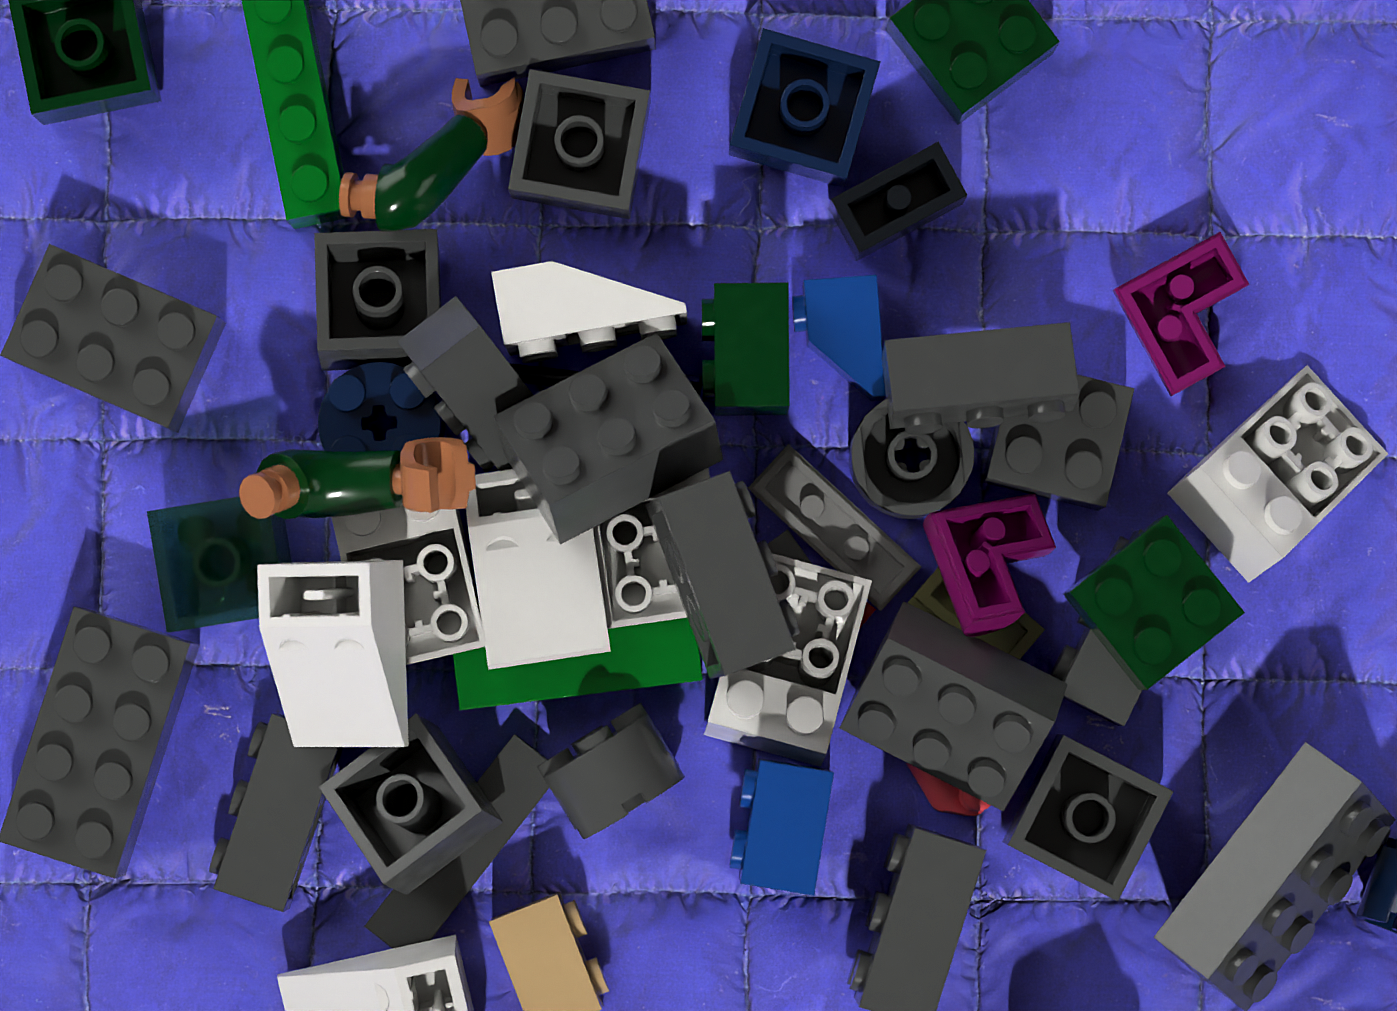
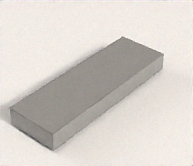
(833, 525)

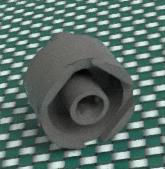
(890, 485)
(611, 772)

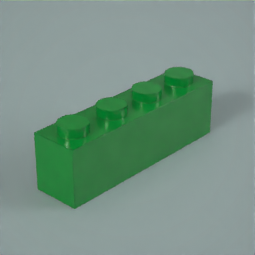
(296, 109)
(638, 659)

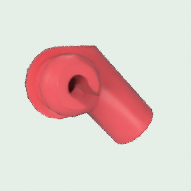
(946, 797)

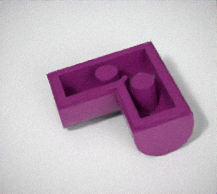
(1165, 308)
(973, 555)

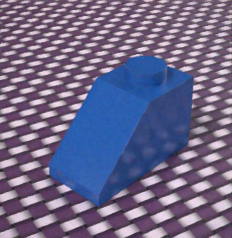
(844, 328)

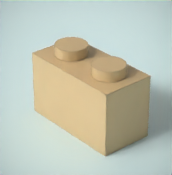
(546, 956)

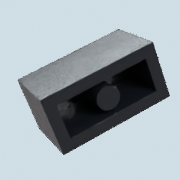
(897, 201)

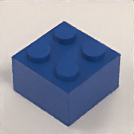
(783, 826)

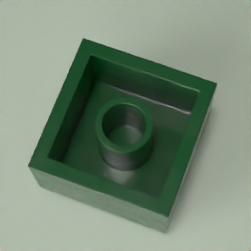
(971, 47)
(83, 57)
(749, 349)
(1153, 603)

